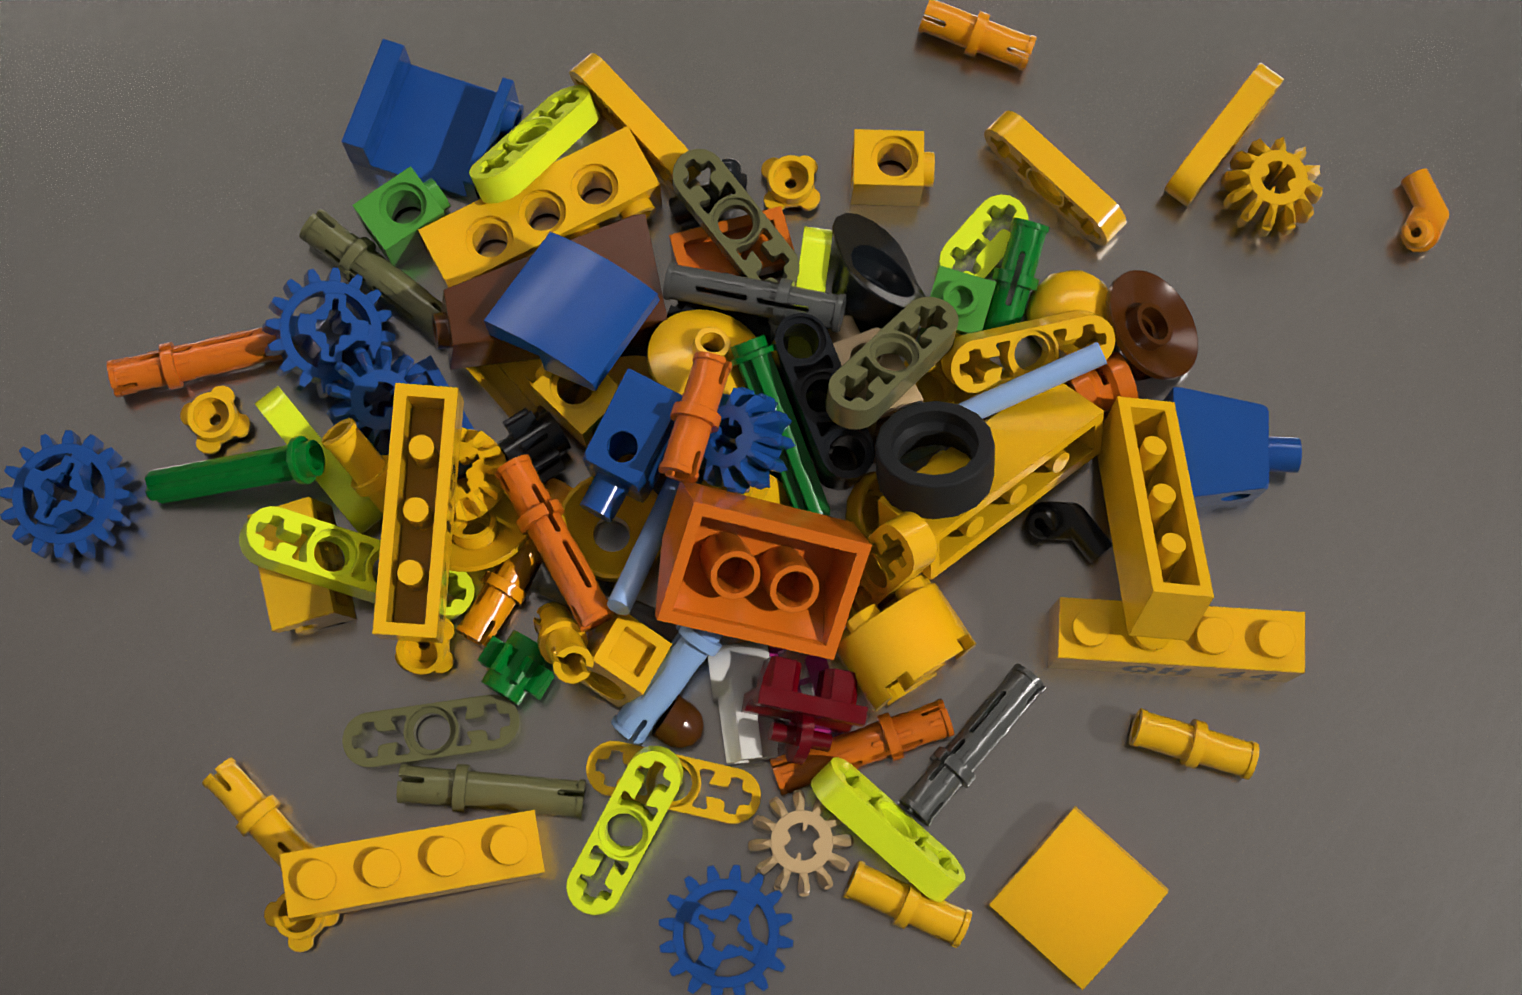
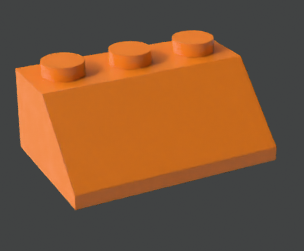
(758, 570)

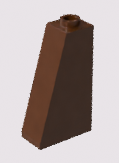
(467, 304)

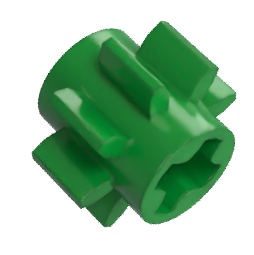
(515, 668)

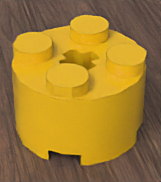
(903, 642)

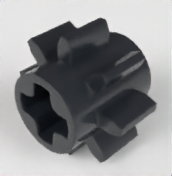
(539, 439)

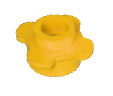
(793, 168)
(205, 406)
(422, 660)
(299, 933)

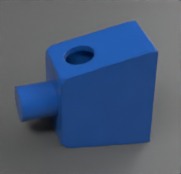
(636, 425)
(1230, 447)

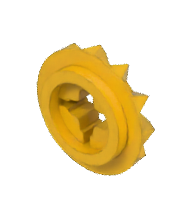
(484, 485)

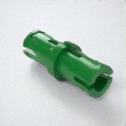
(1025, 238)

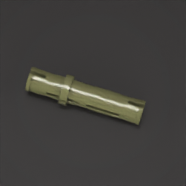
(360, 257)
(490, 791)

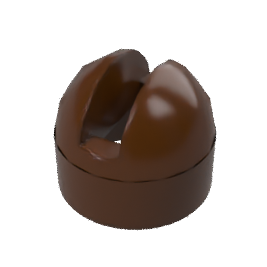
(680, 724)

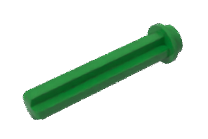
(762, 376)
(297, 461)

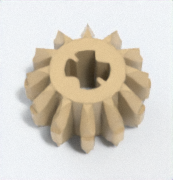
(781, 838)

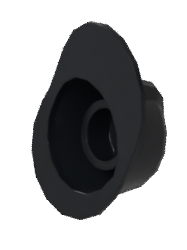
(871, 272)

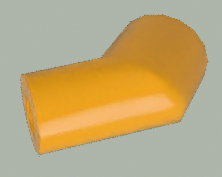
(1428, 213)

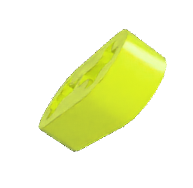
(973, 233)

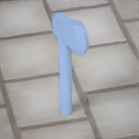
(1023, 388)
(643, 552)

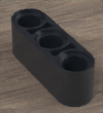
(814, 374)

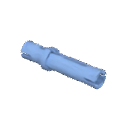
(680, 663)

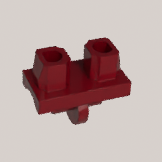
(830, 709)

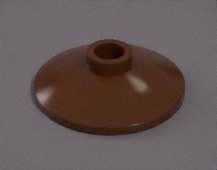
(1152, 325)

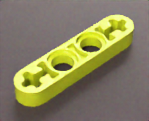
(358, 549)

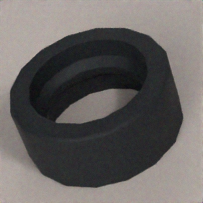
(928, 425)

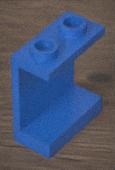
(427, 122)

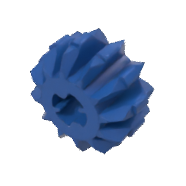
(366, 379)
(746, 442)

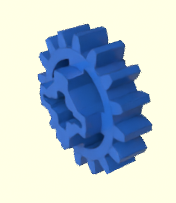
(302, 329)
(60, 518)
(741, 907)

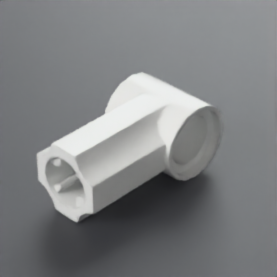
(732, 675)

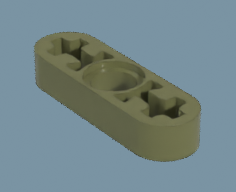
(721, 179)
(887, 385)
(385, 723)

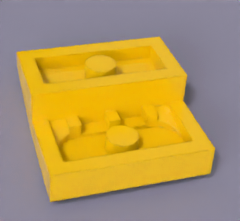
(1079, 897)

